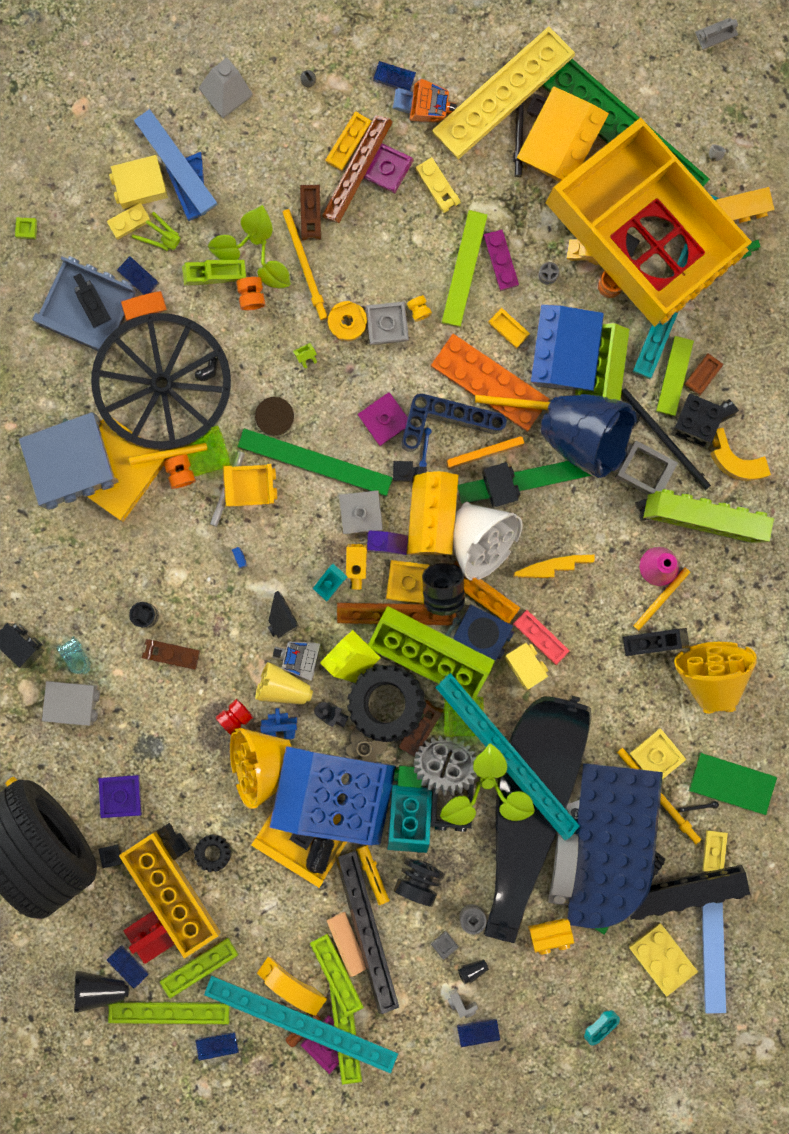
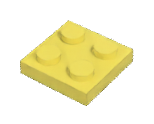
(658, 754)

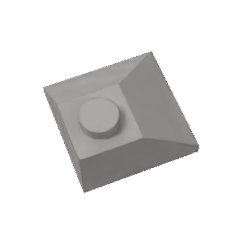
(225, 88)

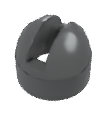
(304, 80)

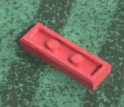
(541, 637)

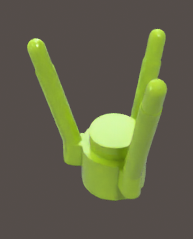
(169, 239)

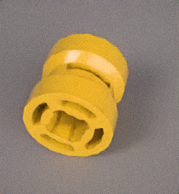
(419, 308)

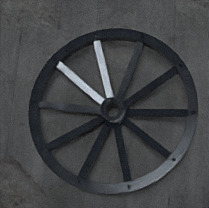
(189, 325)

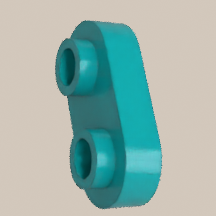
(602, 1027)

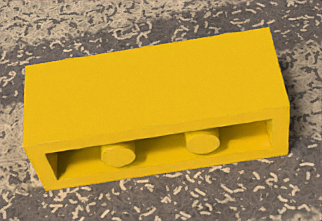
(747, 205)

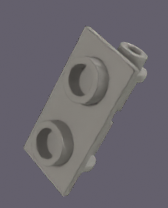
(717, 33)

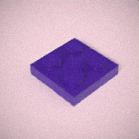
(120, 796)

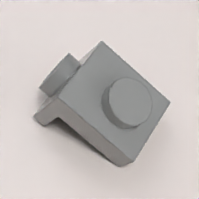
(457, 1003)

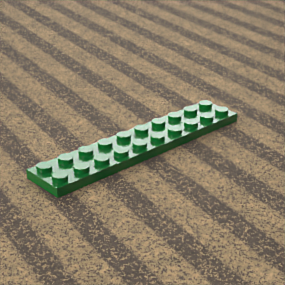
(578, 82)

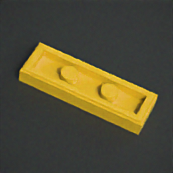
(348, 141)

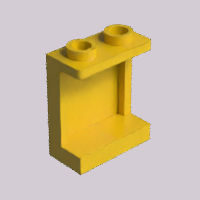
(249, 485)

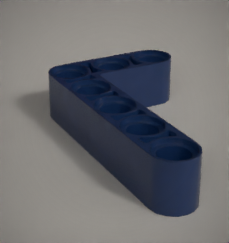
(447, 416)

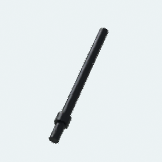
(518, 139)

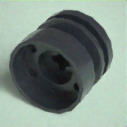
(443, 589)
(419, 881)

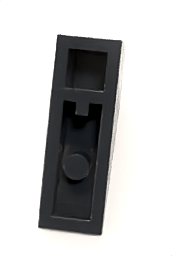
(656, 642)

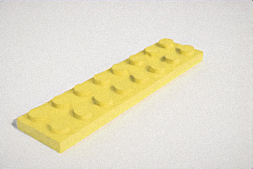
(503, 92)

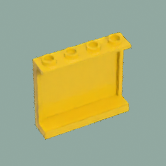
(132, 479)
(278, 847)

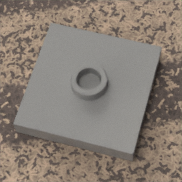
(387, 323)
(360, 512)

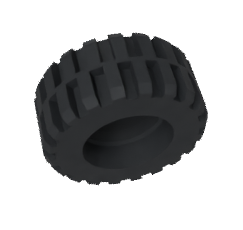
(362, 691)

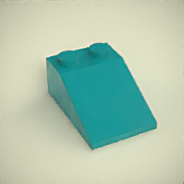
(409, 819)

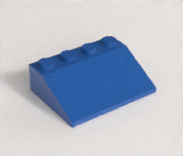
(567, 348)

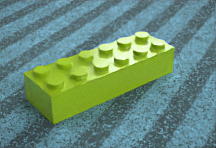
(708, 517)
(429, 651)

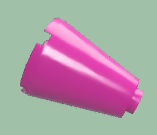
(653, 567)

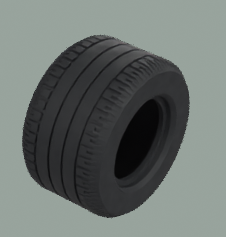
(40, 852)

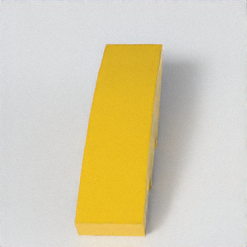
(547, 568)

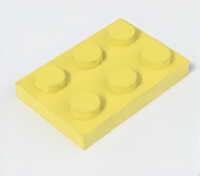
(663, 959)

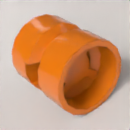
(608, 287)
(254, 299)
(181, 478)

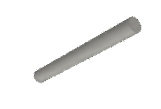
(221, 503)

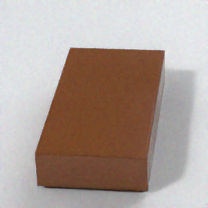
(703, 374)

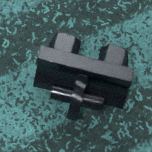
(330, 714)

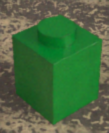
(406, 777)

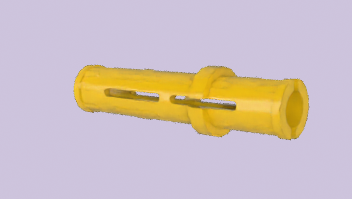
(381, 896)

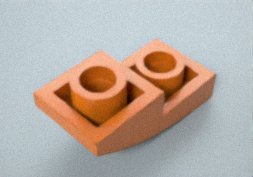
(144, 305)

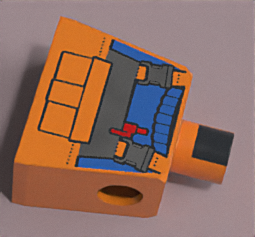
(430, 102)

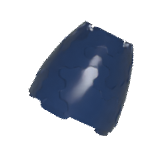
(589, 431)

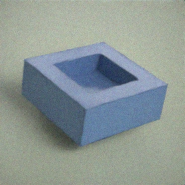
(403, 100)

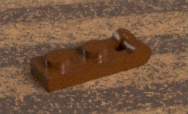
(310, 211)
(171, 654)
(418, 737)

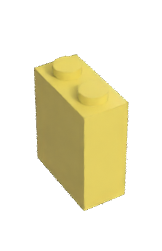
(138, 182)

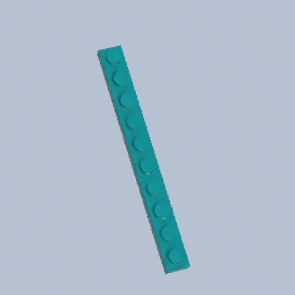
(658, 335)
(516, 766)
(301, 1024)

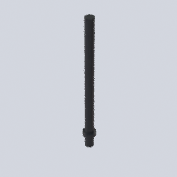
(699, 477)

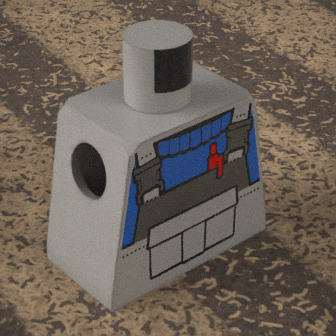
(299, 658)

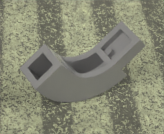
(564, 870)

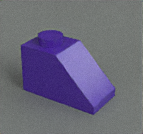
(387, 542)

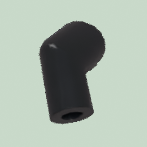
(207, 372)

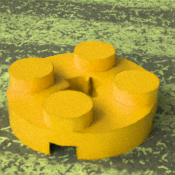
(345, 332)

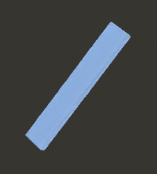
(713, 958)

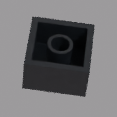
(500, 486)
(19, 645)

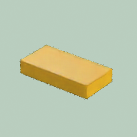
(509, 328)

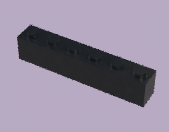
(694, 891)

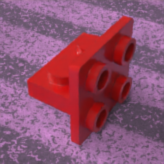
(148, 937)

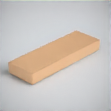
(346, 944)

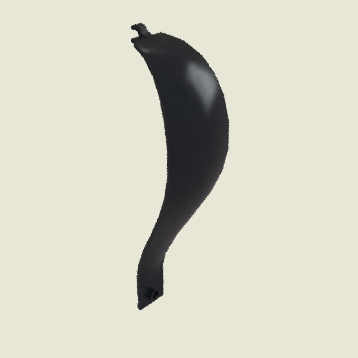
(552, 742)

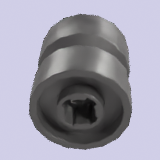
(472, 919)

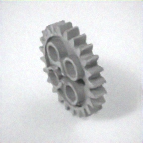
(429, 758)

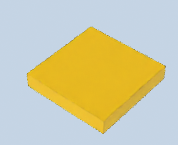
(406, 582)

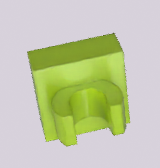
(304, 353)

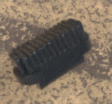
(319, 855)

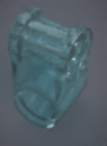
(72, 653)

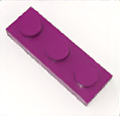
(501, 260)

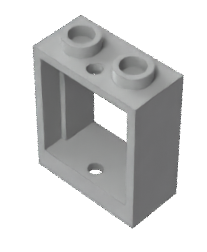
(664, 477)

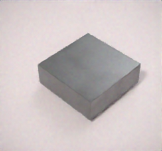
(444, 945)

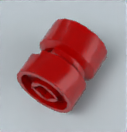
(234, 717)

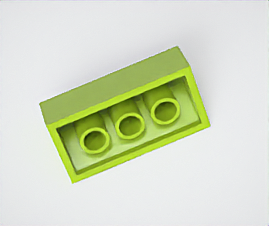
(610, 362)

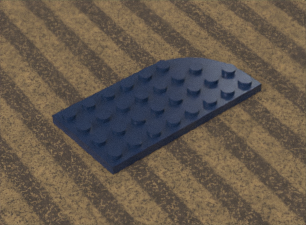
(614, 844)

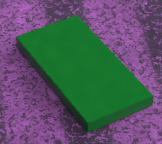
(732, 783)

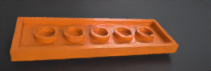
(485, 377)

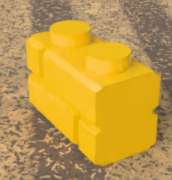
(551, 935)

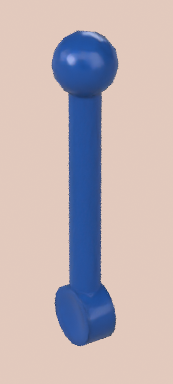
(427, 431)

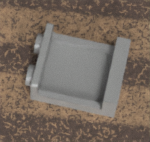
(70, 703)

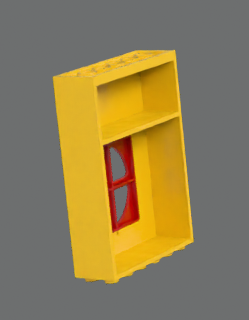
(641, 179)

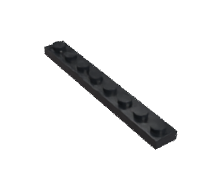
(367, 932)

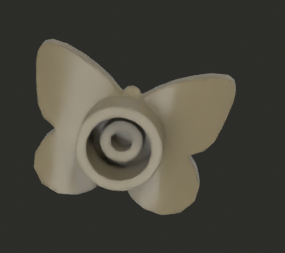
(364, 747)

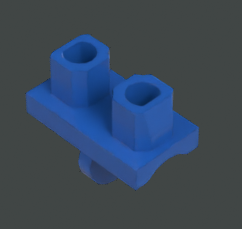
(279, 722)

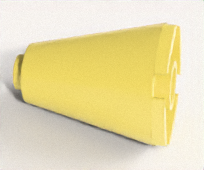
(281, 687)

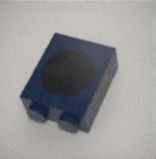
(484, 633)

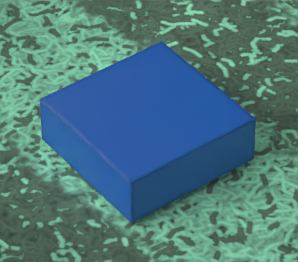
(239, 556)

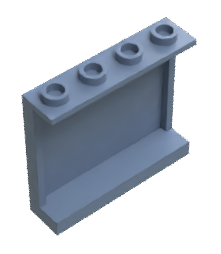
(65, 314)
(67, 461)

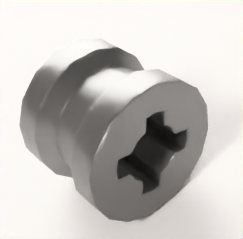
(549, 269)

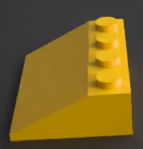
(562, 134)
(432, 513)

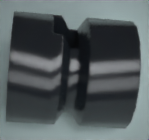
(144, 615)

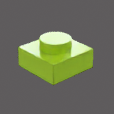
(26, 228)

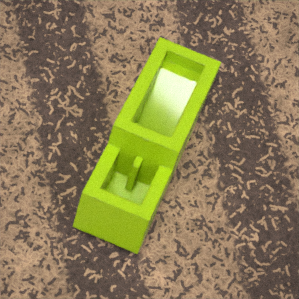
(213, 272)

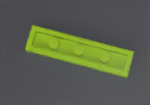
(674, 376)
(199, 968)
(336, 975)

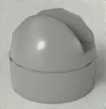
(717, 152)

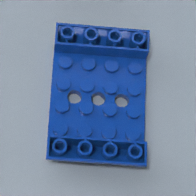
(310, 791)

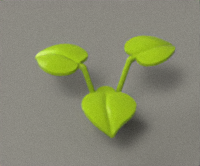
(258, 229)
(488, 766)

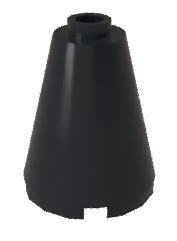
(97, 991)

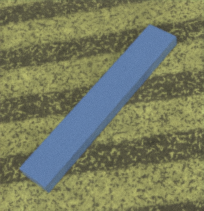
(175, 162)

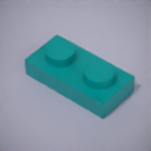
(329, 582)

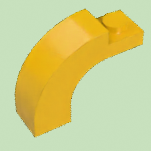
(732, 465)
(291, 989)

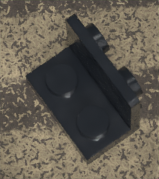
(698, 421)

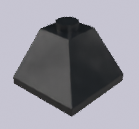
(281, 618)

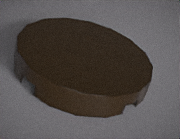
(274, 416)

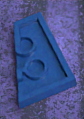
(197, 165)

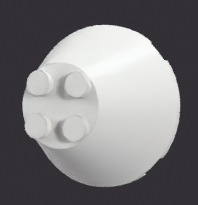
(483, 538)

